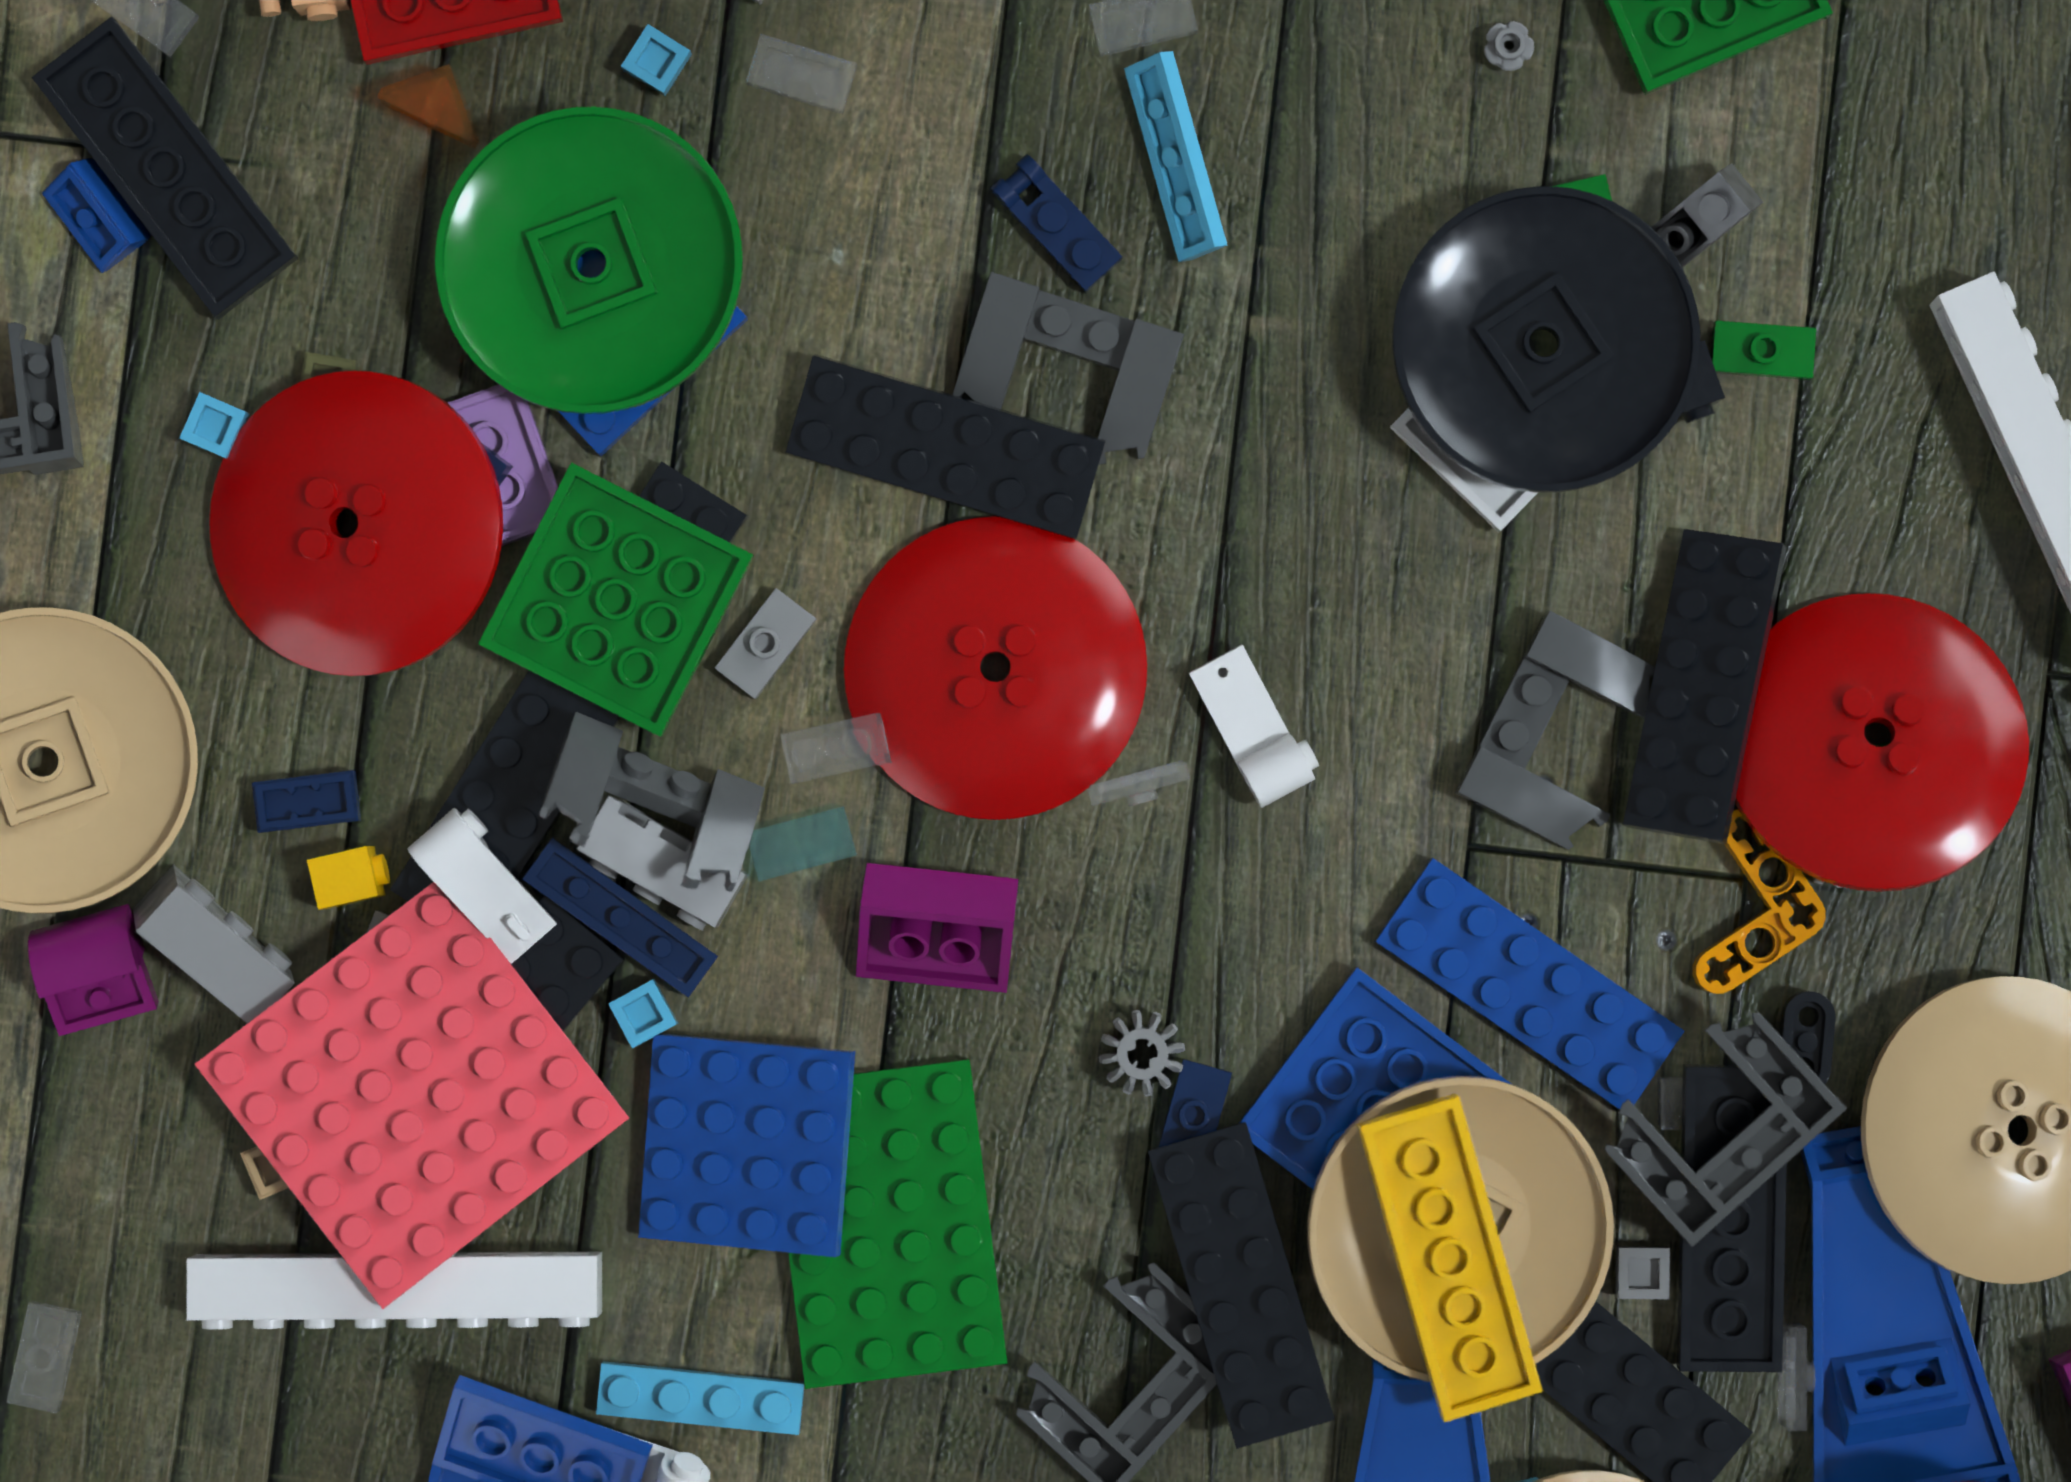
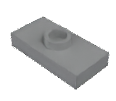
(765, 643)

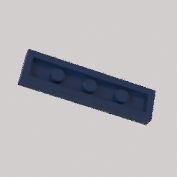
(620, 917)

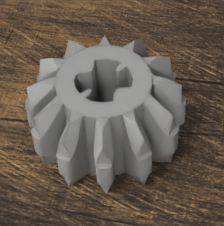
(1155, 1062)

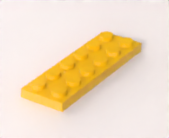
(1449, 1257)

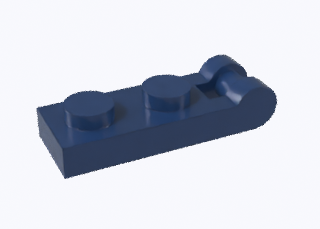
(1057, 225)

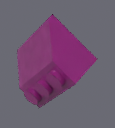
(936, 927)

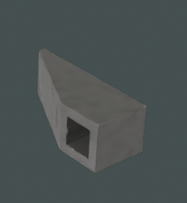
(1707, 214)

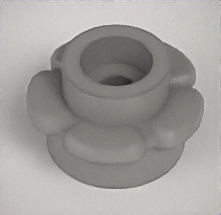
(1508, 59)

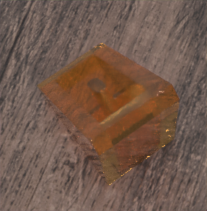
(435, 102)

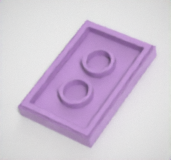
(510, 430)

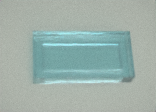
(802, 844)

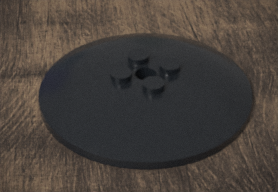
(1560, 267)

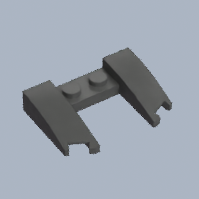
(1022, 312)
(46, 428)
(1497, 770)
(719, 811)
(1796, 1115)
(1153, 1415)

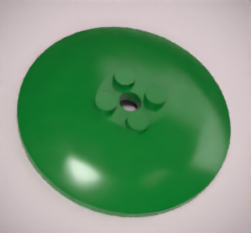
(575, 187)

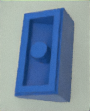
(95, 213)

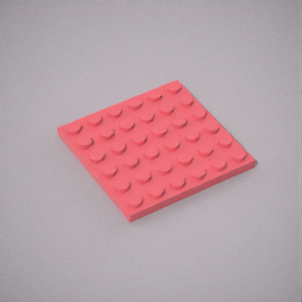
(412, 1093)

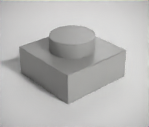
(1642, 1272)

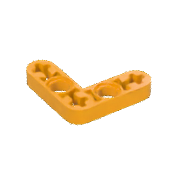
(1773, 919)

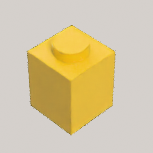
(348, 877)

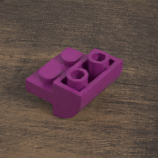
(91, 970)

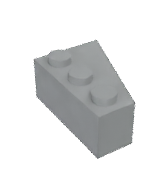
(655, 859)
(212, 945)

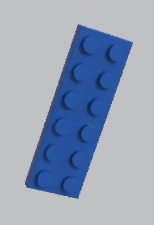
(1529, 985)

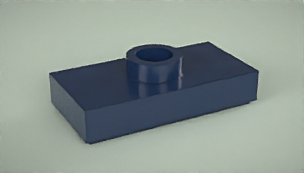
(306, 801)
(1195, 1102)

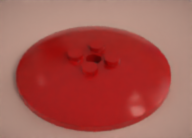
(421, 538)
(1070, 683)
(1894, 810)

